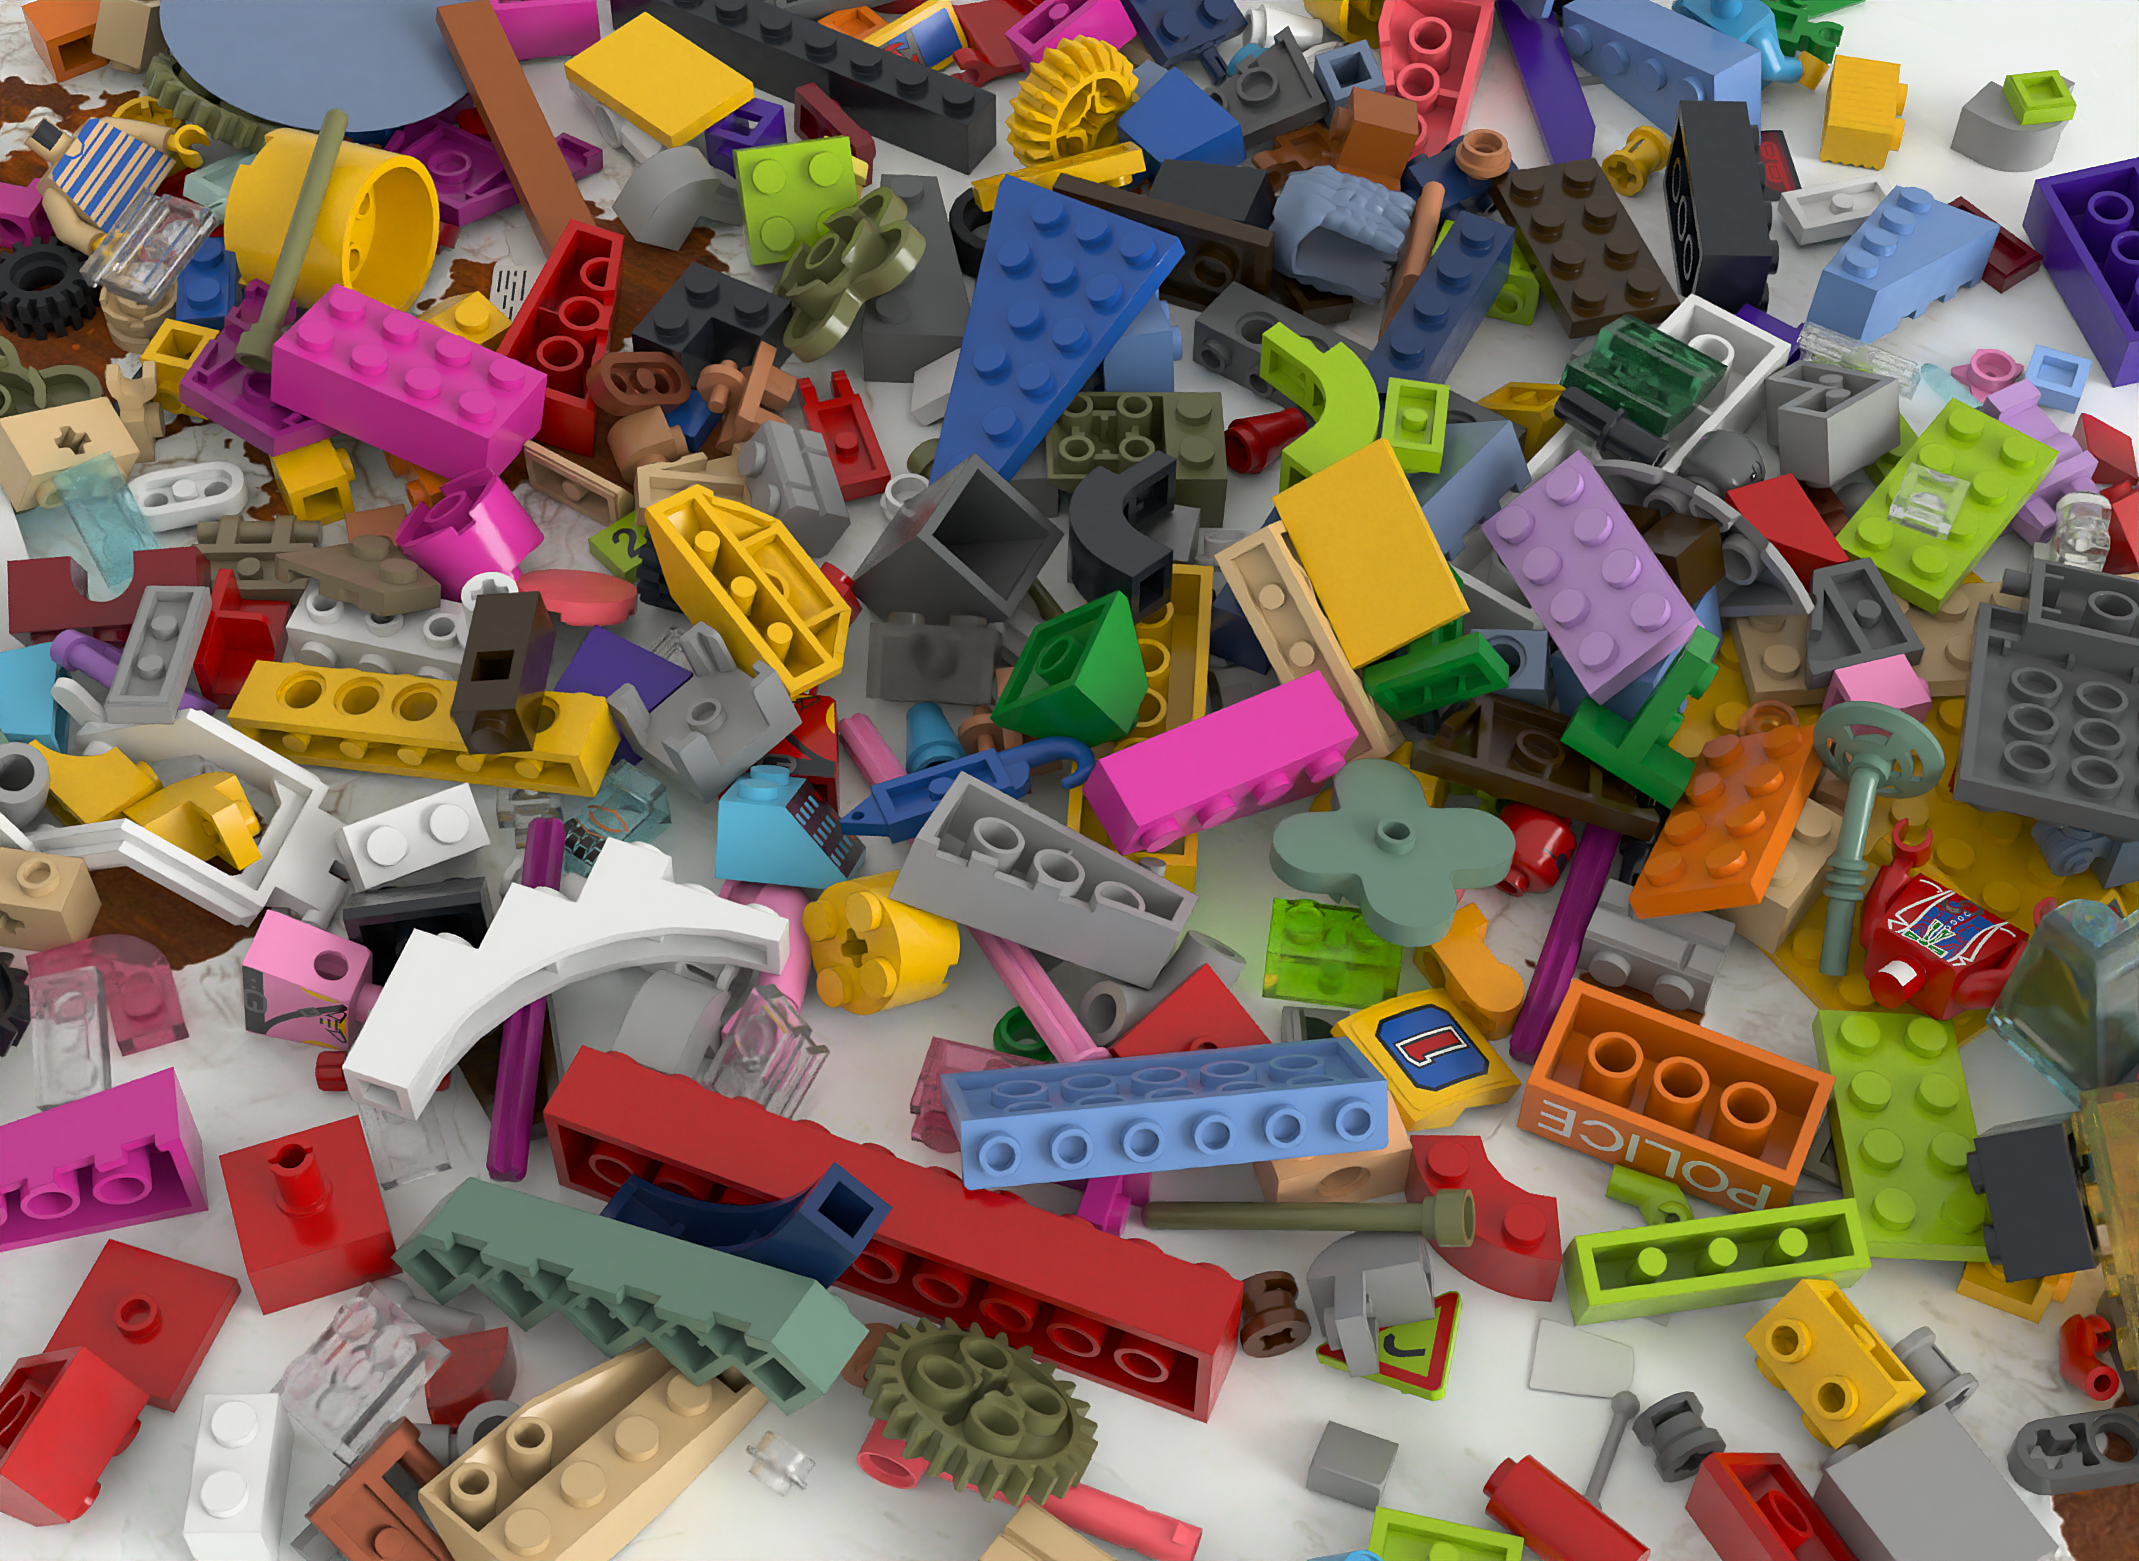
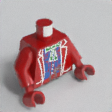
(1932, 942)

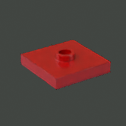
(1191, 1018)
(148, 1318)

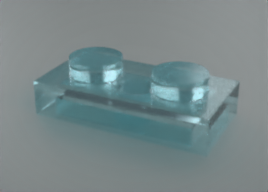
(105, 515)

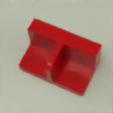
(237, 637)

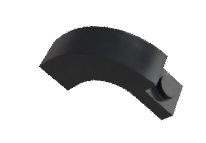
(1106, 538)

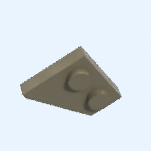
(364, 573)

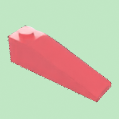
(1435, 58)

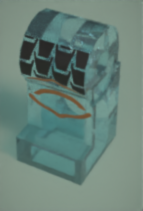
(626, 809)

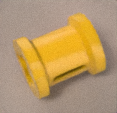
(1636, 161)

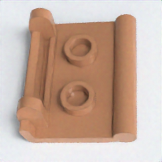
(1415, 250)

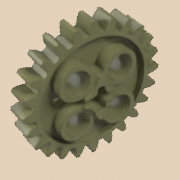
(194, 103)
(980, 1411)

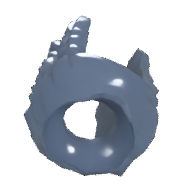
(1339, 232)

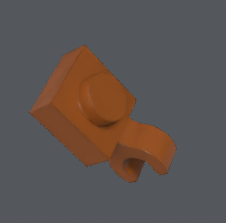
(1292, 153)

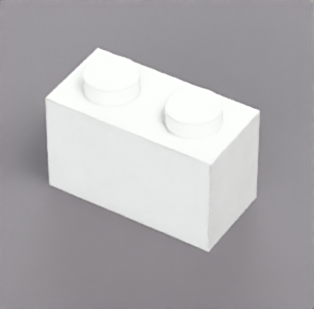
(411, 837)
(239, 1478)

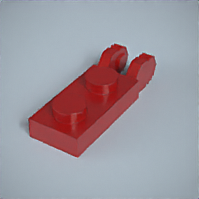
(847, 436)

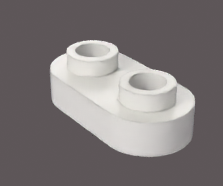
(190, 494)

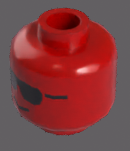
(1541, 849)

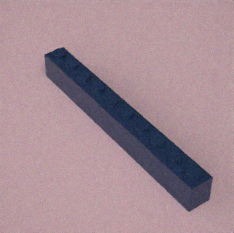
(1417, 346)

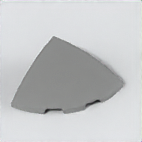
(1756, 573)

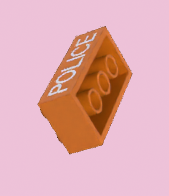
(1674, 1100)

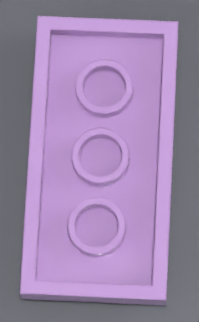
(1591, 577)

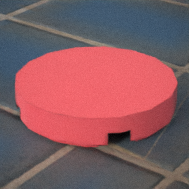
(583, 596)

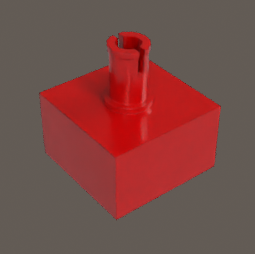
(309, 1214)

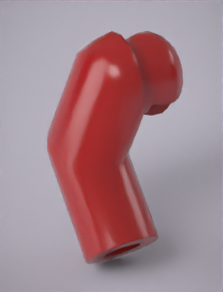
(2077, 1360)

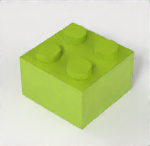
(790, 192)

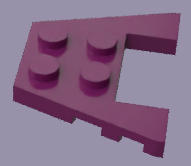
(468, 169)
(240, 396)

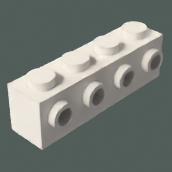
(344, 636)

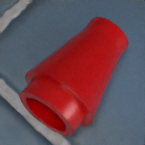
(1259, 440)

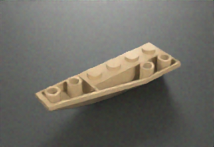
(588, 1461)

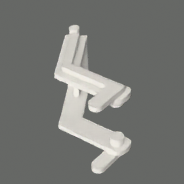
(294, 849)

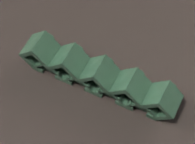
(634, 1285)

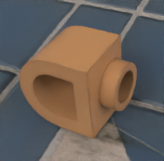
(645, 440)

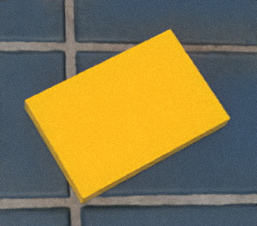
(659, 80)
(1370, 554)

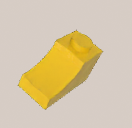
(95, 786)

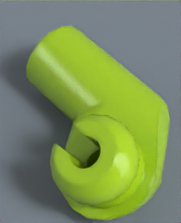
(1656, 1198)

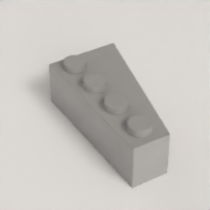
(1041, 885)

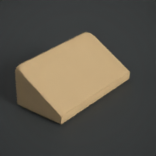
(576, 485)

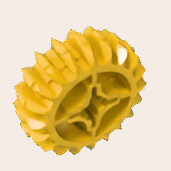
(1071, 101)

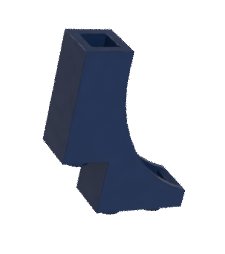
(804, 1234)

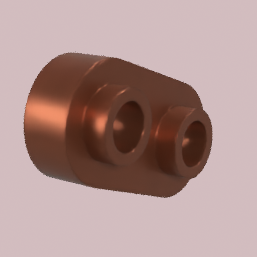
(636, 382)

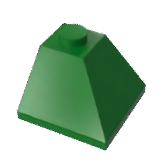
(1078, 676)

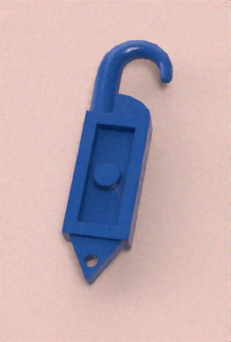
(906, 802)

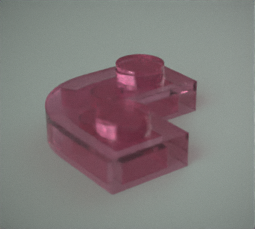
(137, 986)

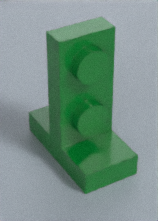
(1437, 671)
(1639, 748)

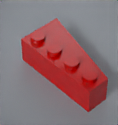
(569, 328)

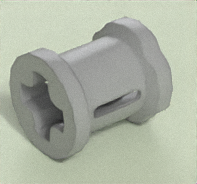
(1934, 1371)

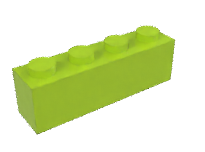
(1713, 1261)

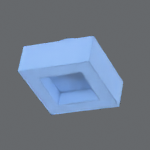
(2058, 377)

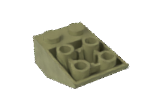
(1129, 426)

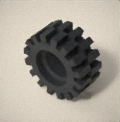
(45, 309)

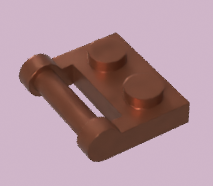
(368, 1517)

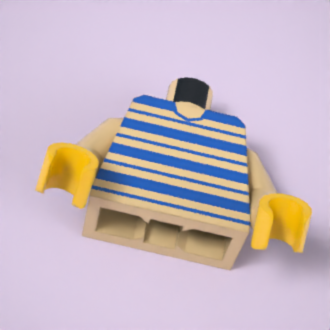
(104, 170)

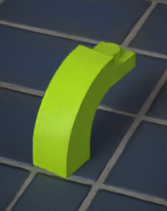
(1331, 389)

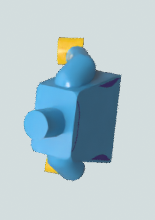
(1755, 25)

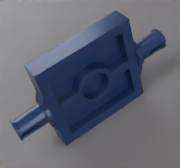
(1187, 31)

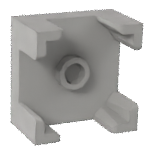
(713, 722)

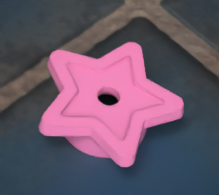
(1983, 365)

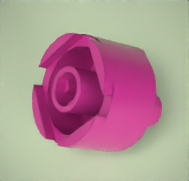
(469, 532)

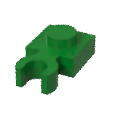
(1798, 34)

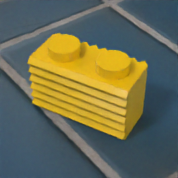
(1862, 112)

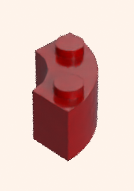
(1515, 1231)

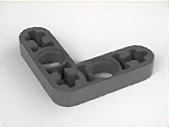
(2056, 1435)

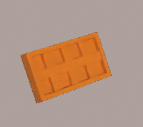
(1729, 824)

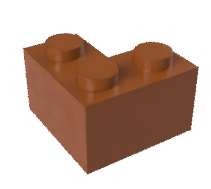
(1372, 137)

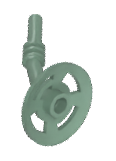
(1867, 776)

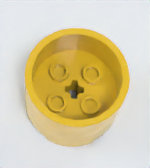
(371, 231)

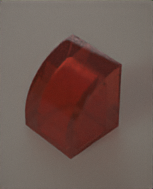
(475, 1373)

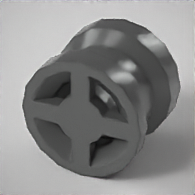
(1677, 1435)

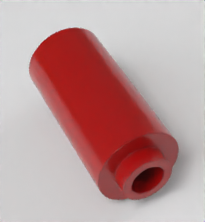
(1555, 1517)

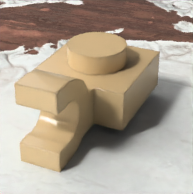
(138, 414)

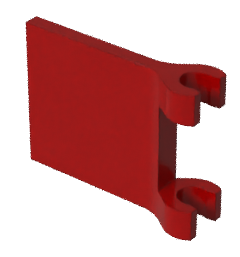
(988, 48)

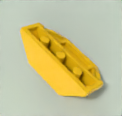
(751, 586)

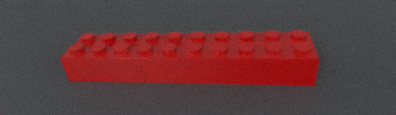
(977, 1256)

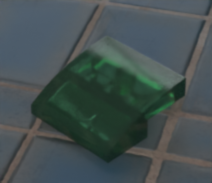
(1645, 374)

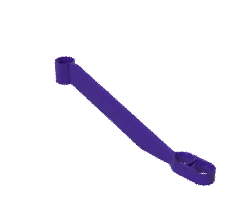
(1548, 83)

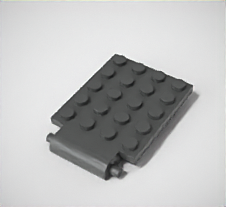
(2055, 702)

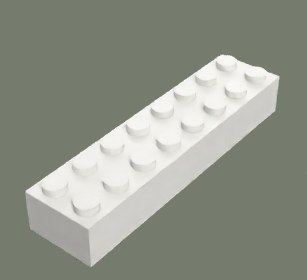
(1731, 406)

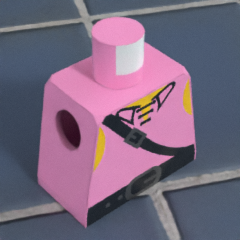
(306, 984)

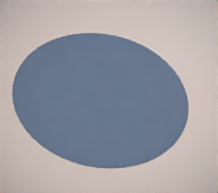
(308, 56)

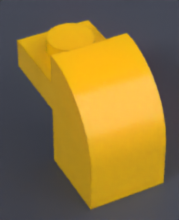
(203, 817)

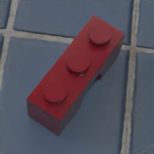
(54, 596)

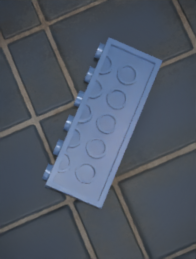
(1165, 1112)

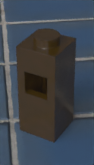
(504, 673)

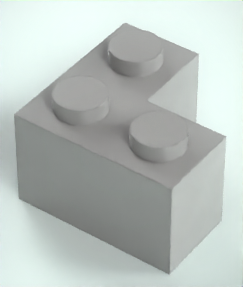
(1830, 420)

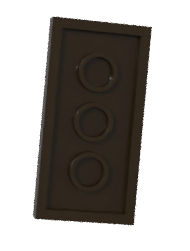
(1213, 246)
(1582, 246)

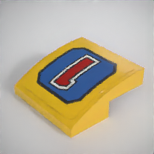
(1429, 1057)

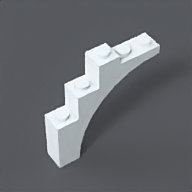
(626, 916)

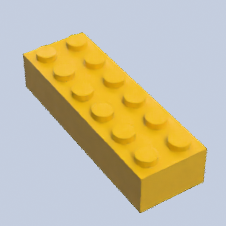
(1176, 667)

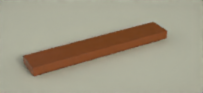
(513, 119)

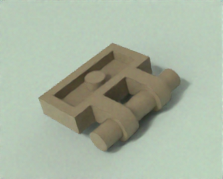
(251, 552)

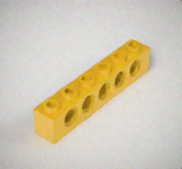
(408, 729)

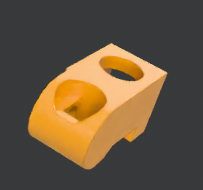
(1472, 976)

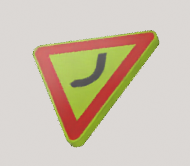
(1414, 1354)

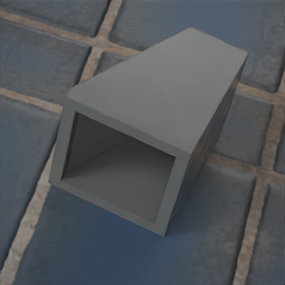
(958, 550)

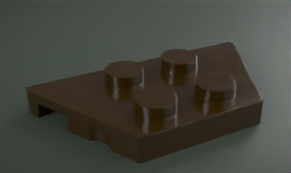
(1518, 755)

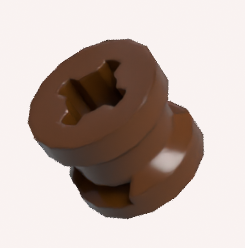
(1271, 1316)

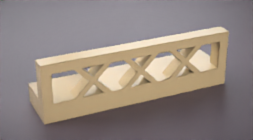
(1298, 634)

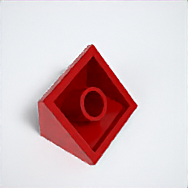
(1761, 1511)

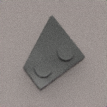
(1854, 622)

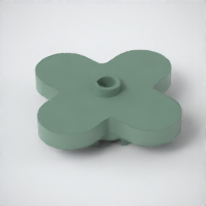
(1392, 852)

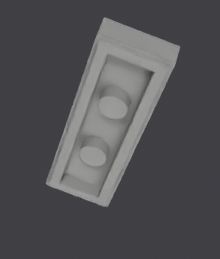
(158, 655)

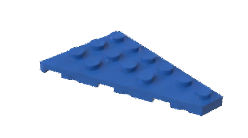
(1043, 316)

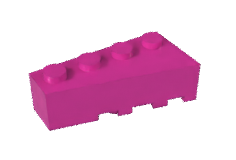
(1222, 766)
(101, 1164)

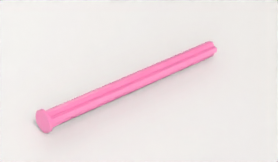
(1011, 960)

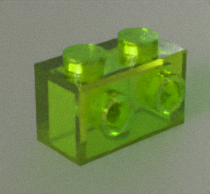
(1328, 957)

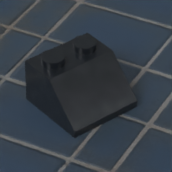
(389, 914)

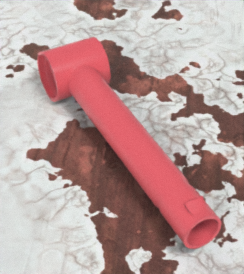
(1081, 1508)

